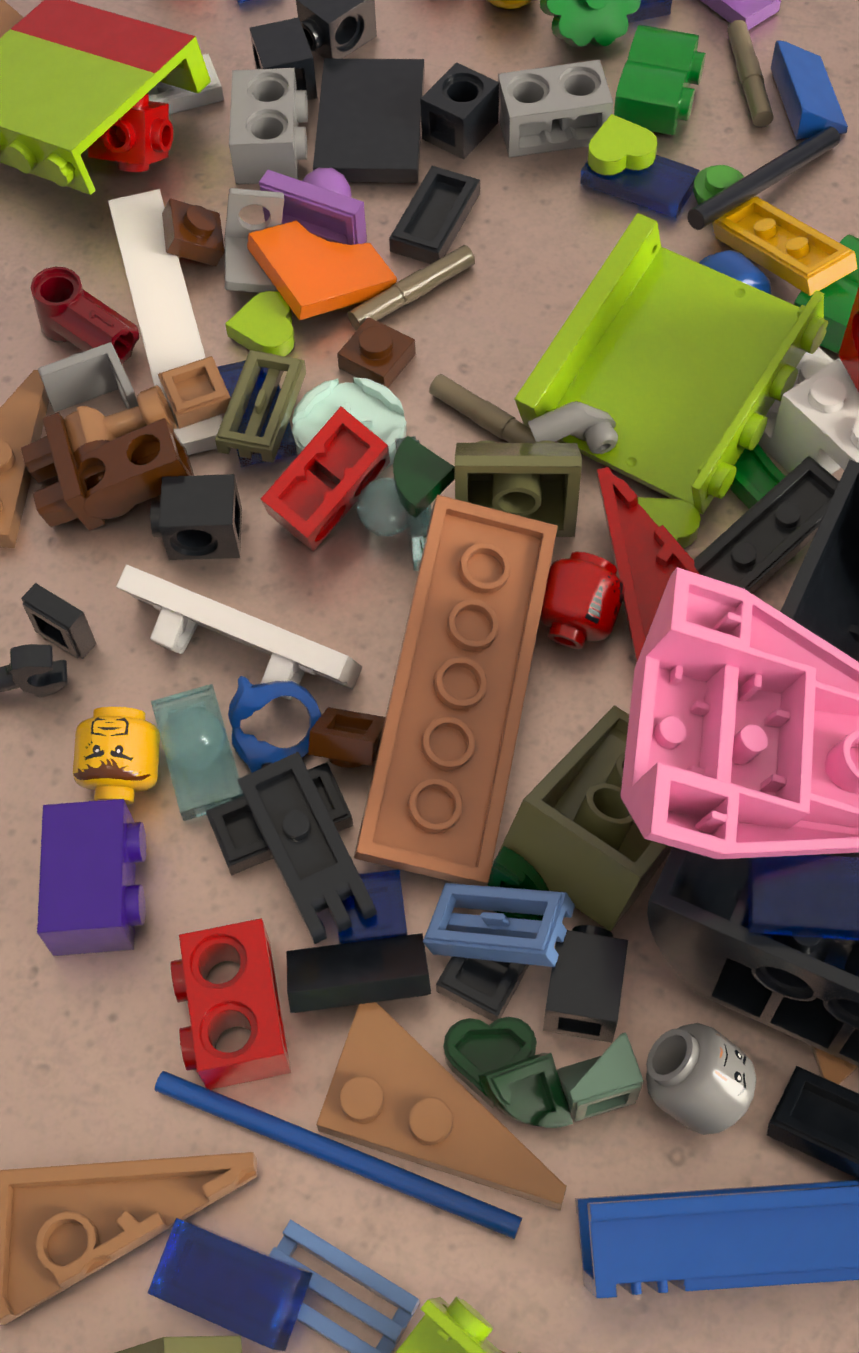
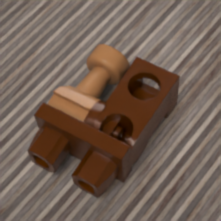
(105, 460)

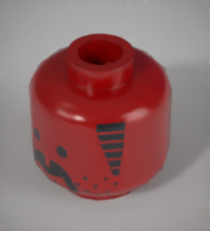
(581, 599)

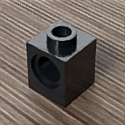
(337, 26)
(285, 46)
(460, 110)
(198, 517)
(586, 984)

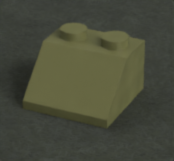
(522, 479)

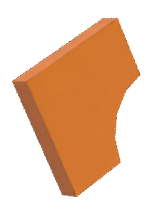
(318, 273)

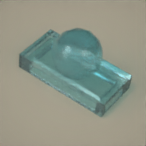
(385, 516)
(197, 750)

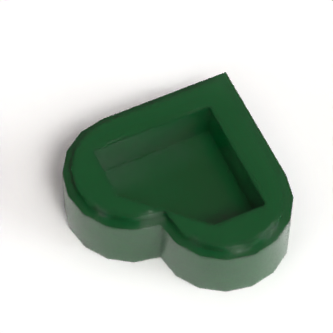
(478, 1048)

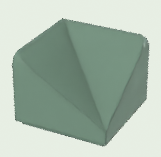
(602, 1082)

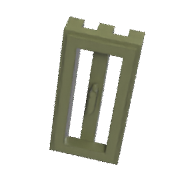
(250, 441)

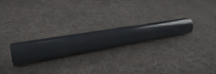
(762, 178)

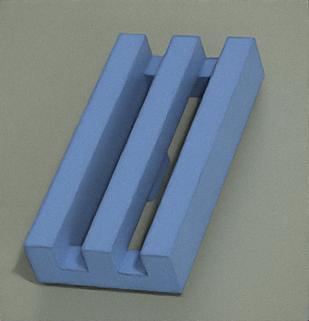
(493, 934)
(390, 1329)

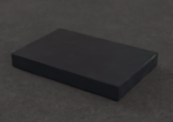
(370, 119)

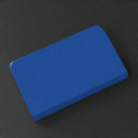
(805, 91)

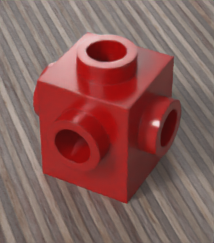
(137, 137)

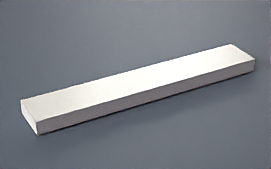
(160, 300)

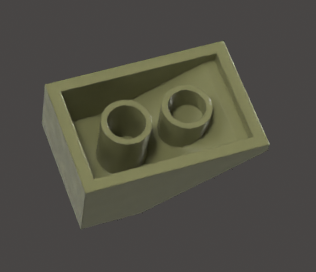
(581, 831)

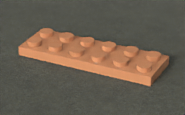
(457, 694)

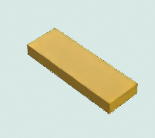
(785, 245)

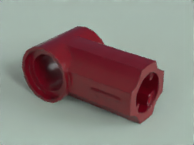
(78, 317)

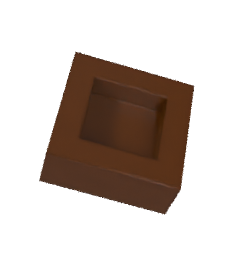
(193, 232)
(376, 352)
(346, 737)

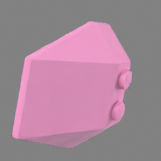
(741, 729)

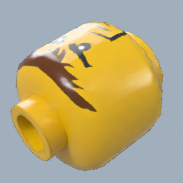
(116, 753)

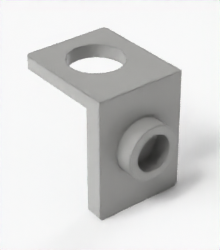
(241, 268)
(86, 377)

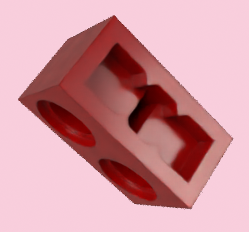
(326, 478)
(244, 1001)

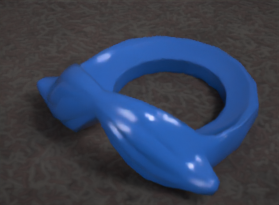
(253, 698)

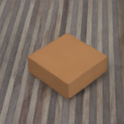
(195, 391)

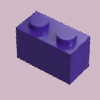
(89, 877)

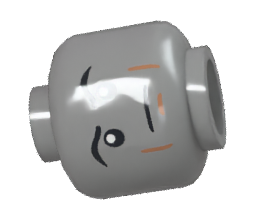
(700, 1078)

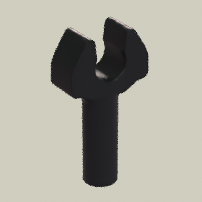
(33, 671)

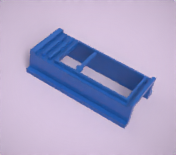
(720, 1237)

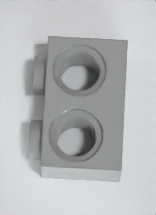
(553, 107)
(266, 124)

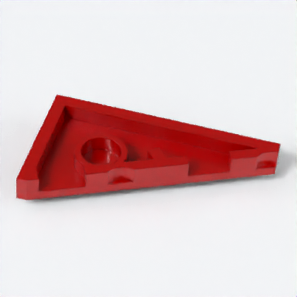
(641, 554)

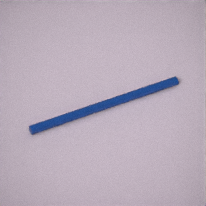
(339, 1155)

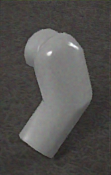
(579, 421)

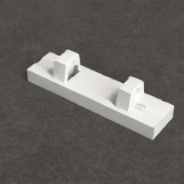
(185, 610)

